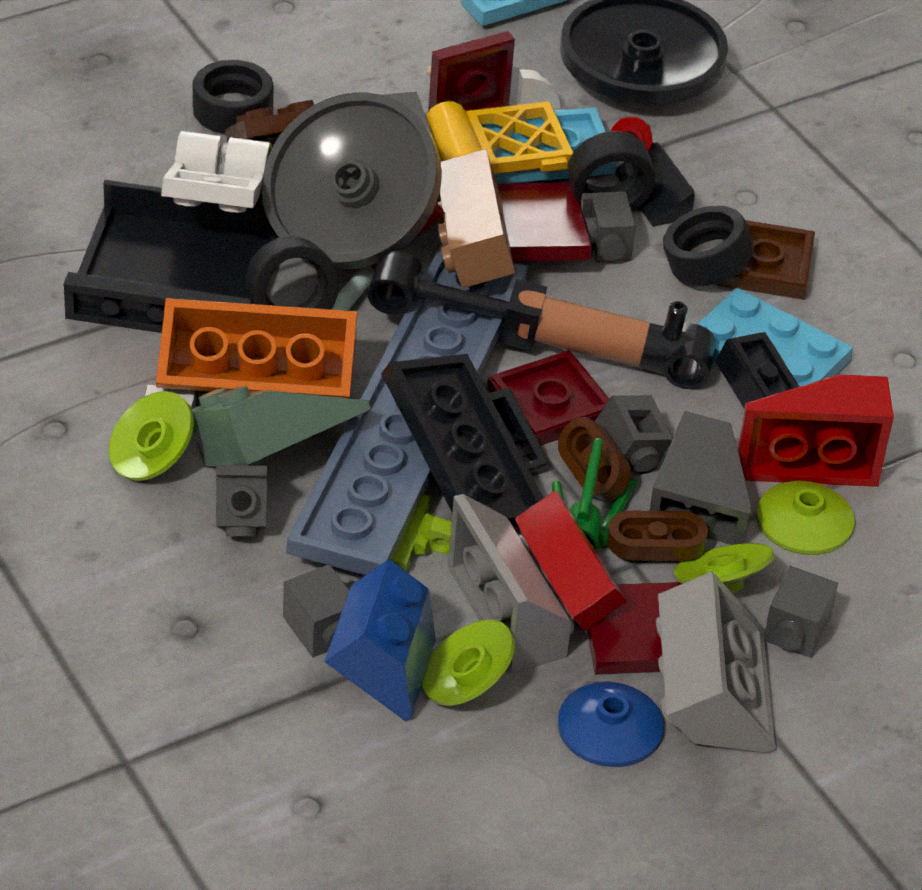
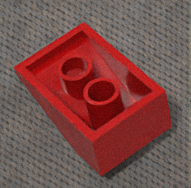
(819, 432)

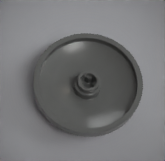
(353, 178)

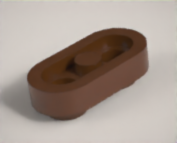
(614, 468)
(657, 535)

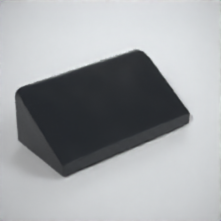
(671, 193)
(754, 368)

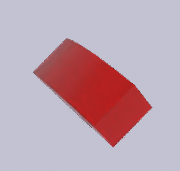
(569, 561)

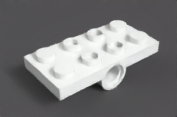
(216, 171)

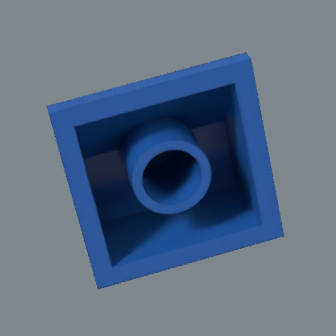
(385, 637)

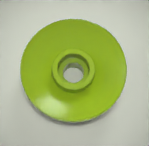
(151, 436)
(805, 517)
(729, 564)
(468, 662)

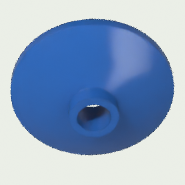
(610, 724)

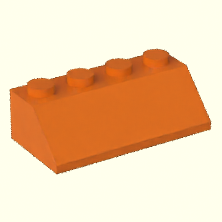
(256, 347)

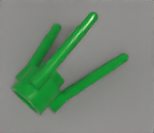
(585, 512)

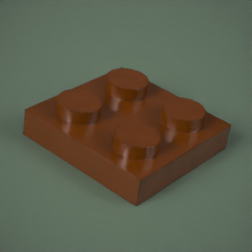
(263, 125)

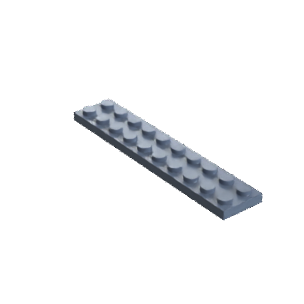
(376, 467)

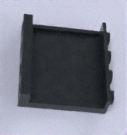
(159, 251)

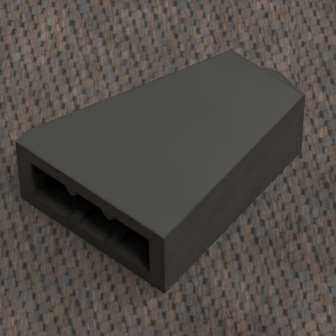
(705, 478)

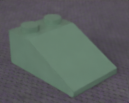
(248, 426)

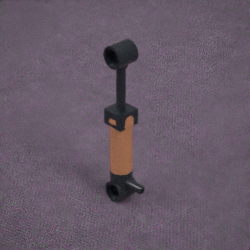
(676, 349)

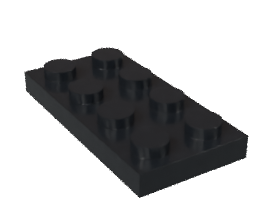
(461, 433)

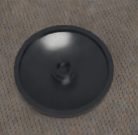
(644, 49)

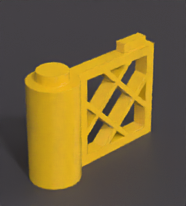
(462, 133)

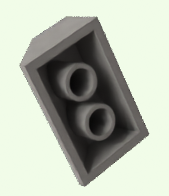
(506, 585)
(714, 667)

